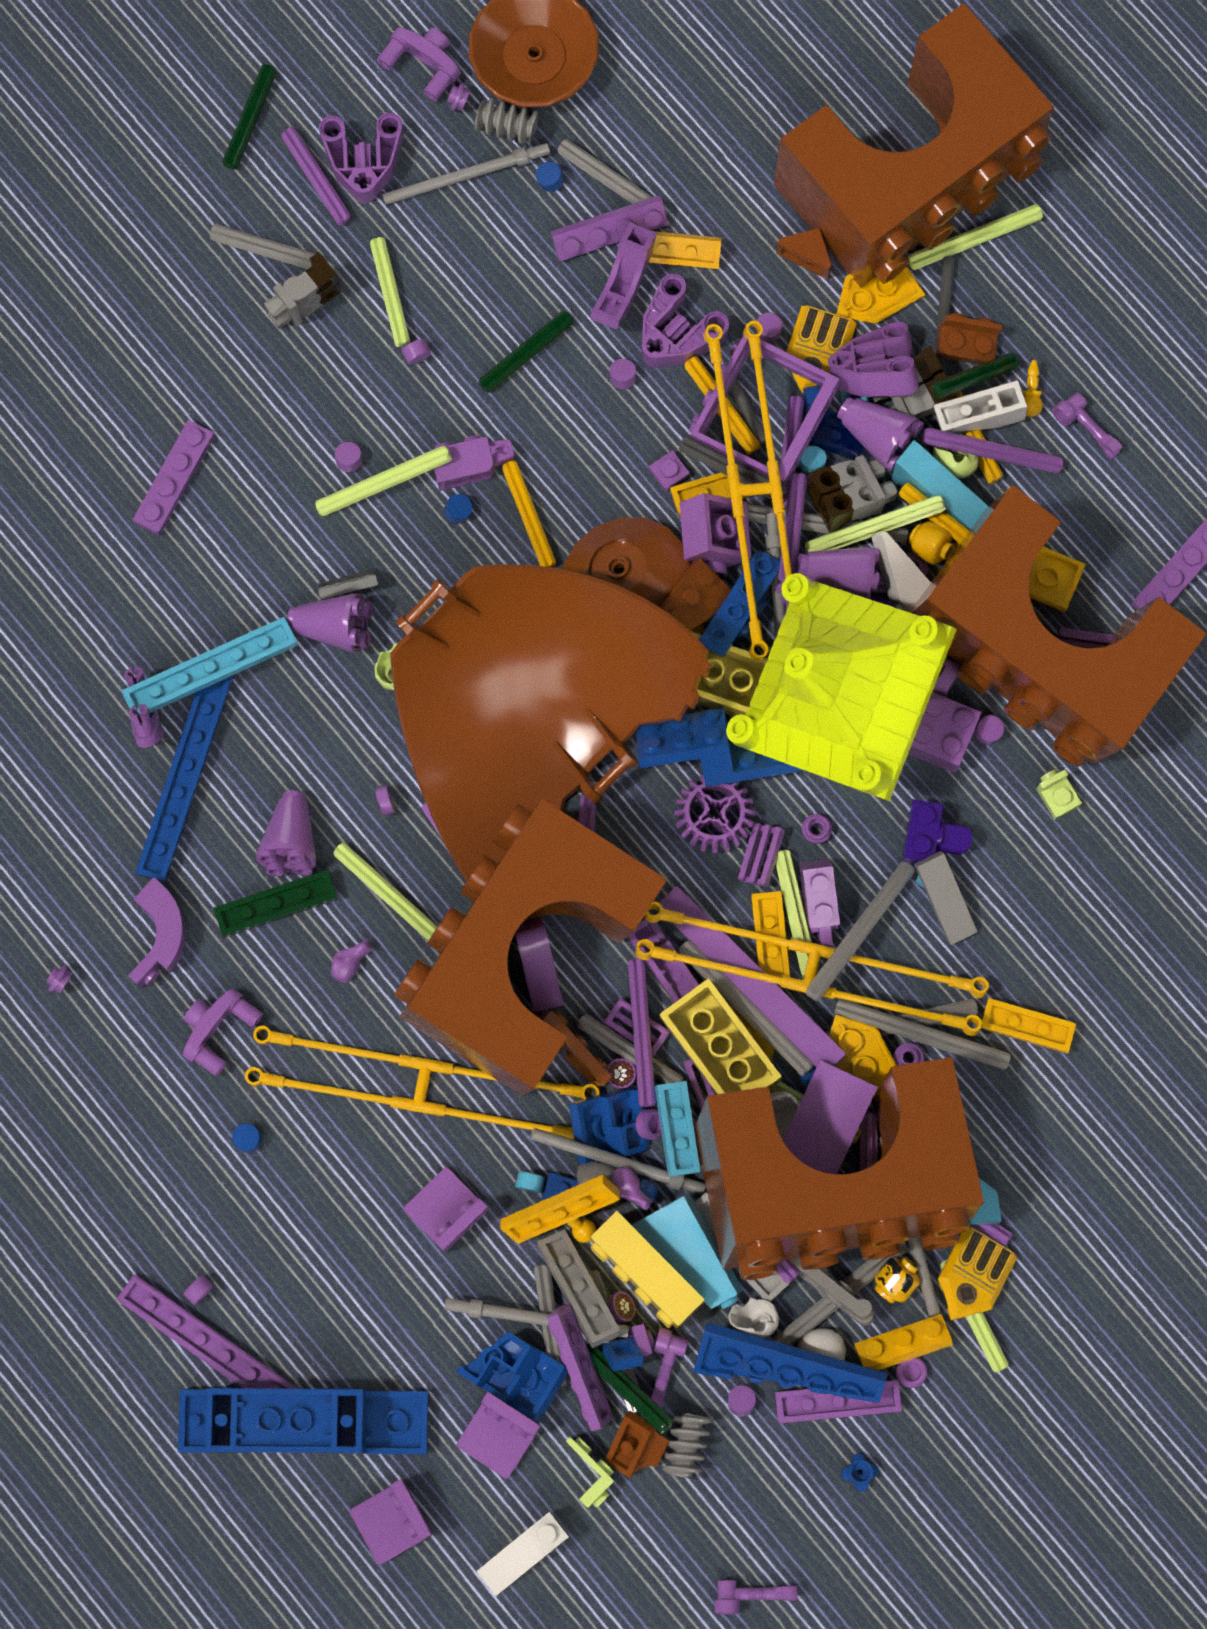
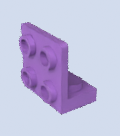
(445, 1209)
(498, 1436)
(390, 1522)

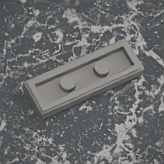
(945, 898)

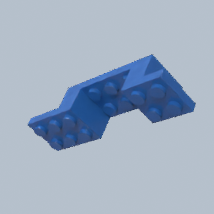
(704, 738)
(303, 1421)

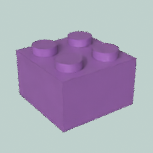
(711, 530)
(944, 732)

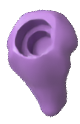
(347, 961)
(629, 1187)

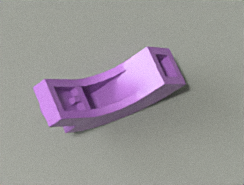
(626, 276)
(169, 933)

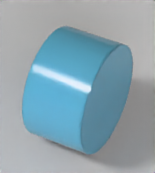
(812, 459)
(530, 1182)

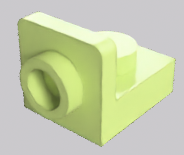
(1058, 793)

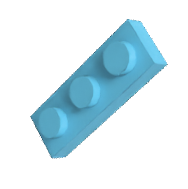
(677, 1128)

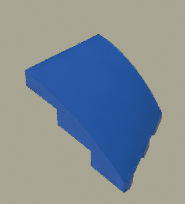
(609, 1123)
(517, 1375)

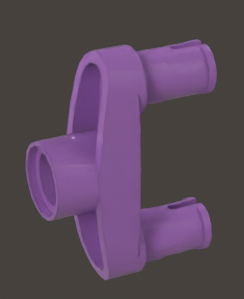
(427, 49)
(145, 725)
(206, 1021)

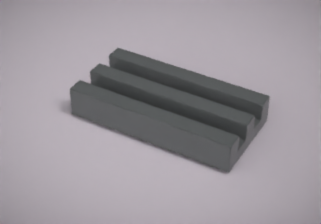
(347, 584)

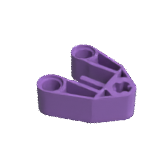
(375, 177)
(660, 312)
(877, 363)
(538, 965)

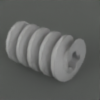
(506, 121)
(687, 1446)

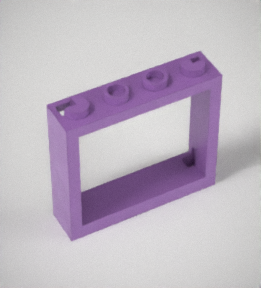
(740, 351)

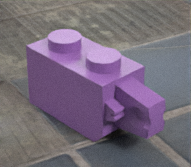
(472, 461)
(820, 898)

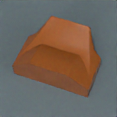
(635, 1446)

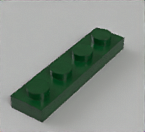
(275, 903)

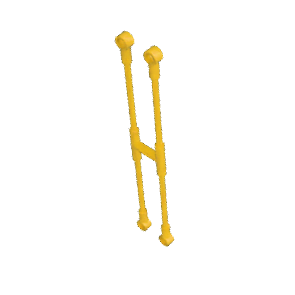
(736, 489)
(815, 952)
(419, 1102)

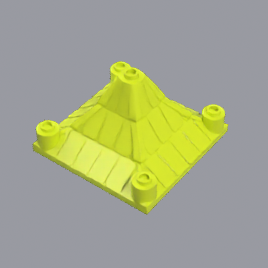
(843, 687)

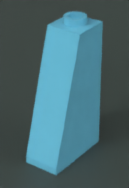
(933, 479)
(689, 1247)

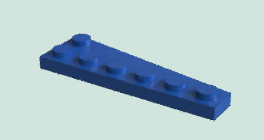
(732, 1352)

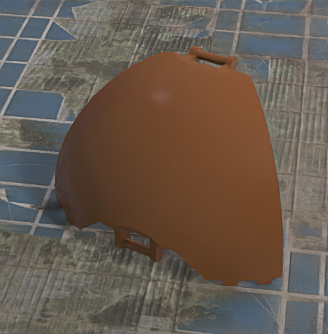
(528, 690)

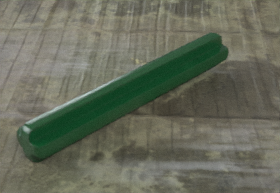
(249, 116)
(525, 351)
(975, 375)
(630, 1392)

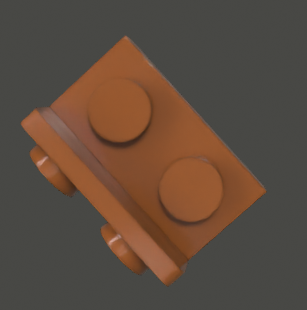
(967, 338)

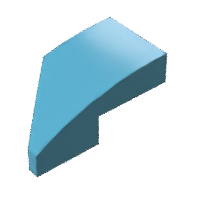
(990, 1211)

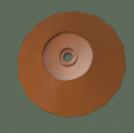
(513, 29)
(645, 550)

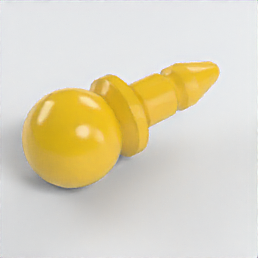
(1032, 395)

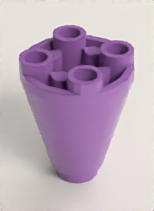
(879, 429)
(842, 569)
(334, 621)
(288, 838)

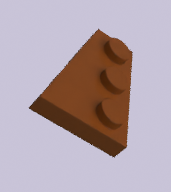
(696, 595)
(578, 1056)

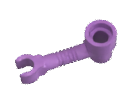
(1072, 409)
(670, 1347)
(730, 1596)

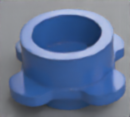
(860, 1481)

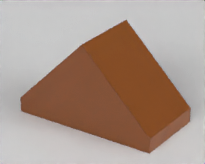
(807, 251)

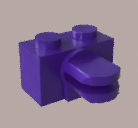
(928, 835)

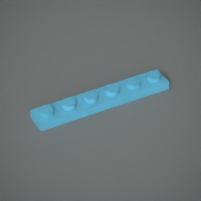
(211, 666)

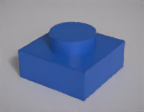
(557, 1184)
(622, 1354)

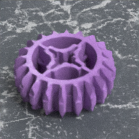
(721, 824)

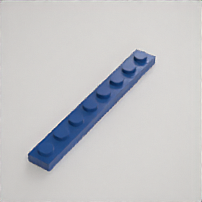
(183, 781)

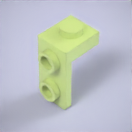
(597, 1492)

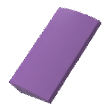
(828, 1118)

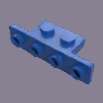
(733, 616)

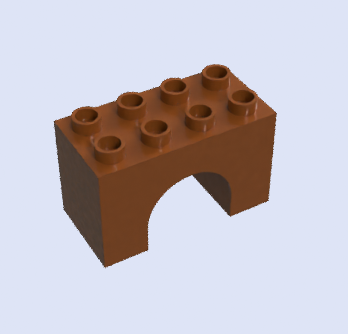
(886, 203)
(1076, 693)
(546, 870)
(780, 1209)

